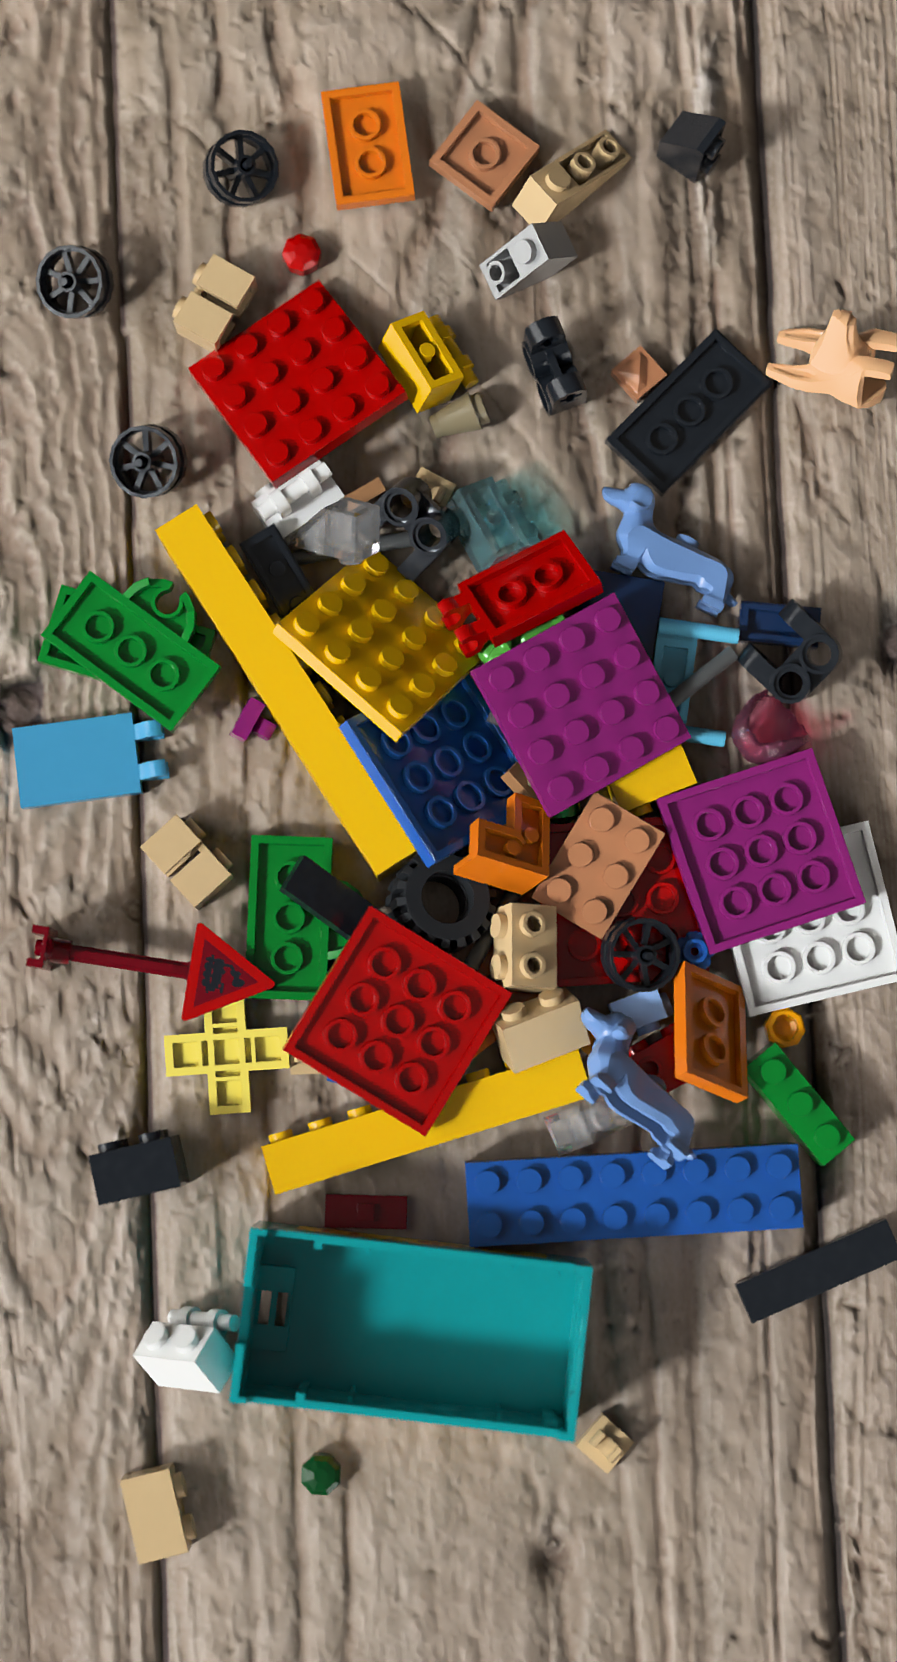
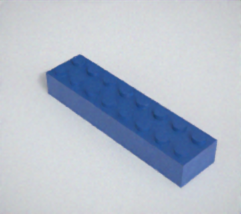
(632, 1195)

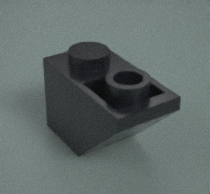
(692, 144)

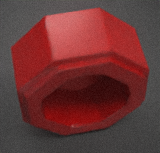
(301, 254)

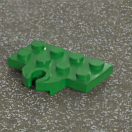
(135, 645)
(282, 935)

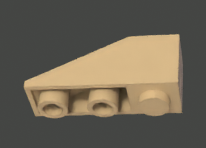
(570, 179)

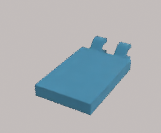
(84, 760)

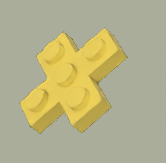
(227, 1056)

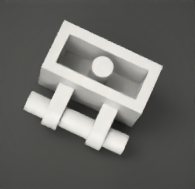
(296, 499)
(189, 1349)

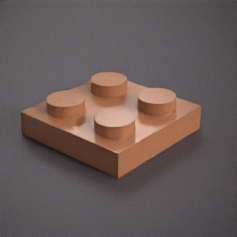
(484, 156)

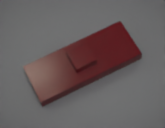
(365, 1211)

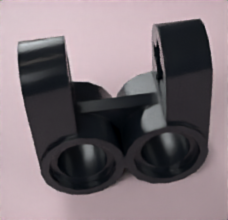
(552, 367)
(417, 522)
(799, 661)

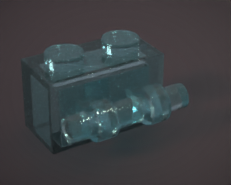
(492, 522)

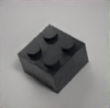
(138, 1169)

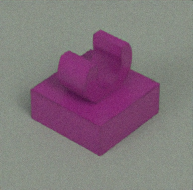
(250, 721)

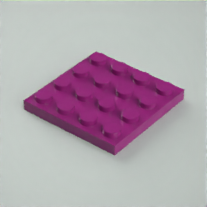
(580, 704)
(760, 851)

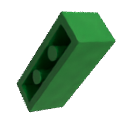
(797, 1104)

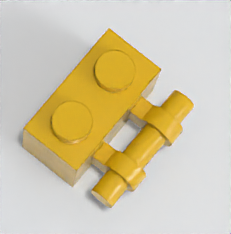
(426, 360)

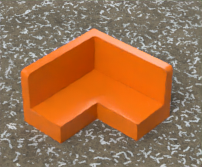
(513, 854)

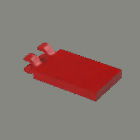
(520, 593)

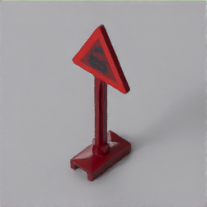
(213, 976)

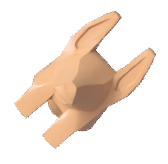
(839, 361)

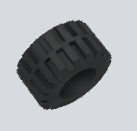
(472, 896)

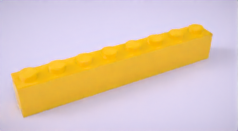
(377, 1136)

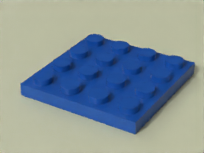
(439, 771)

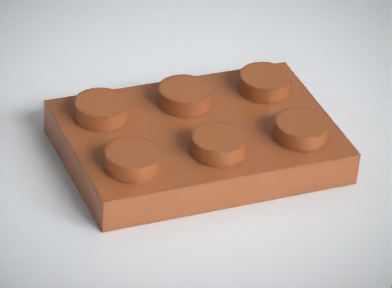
(598, 865)

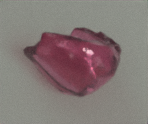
(767, 730)

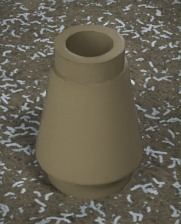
(460, 416)

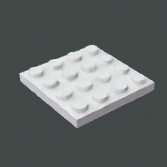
(828, 954)

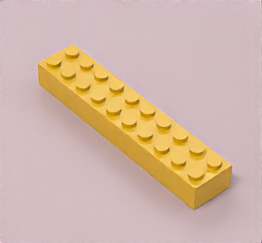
(284, 686)

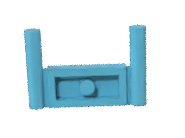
(675, 663)

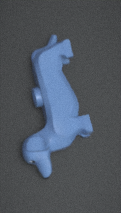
(664, 556)
(633, 1092)

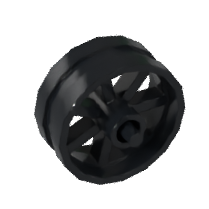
(241, 168)
(74, 281)
(148, 461)
(640, 954)

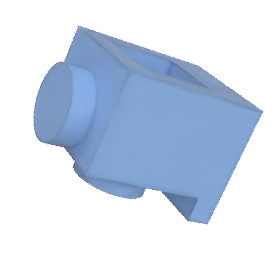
(644, 1010)

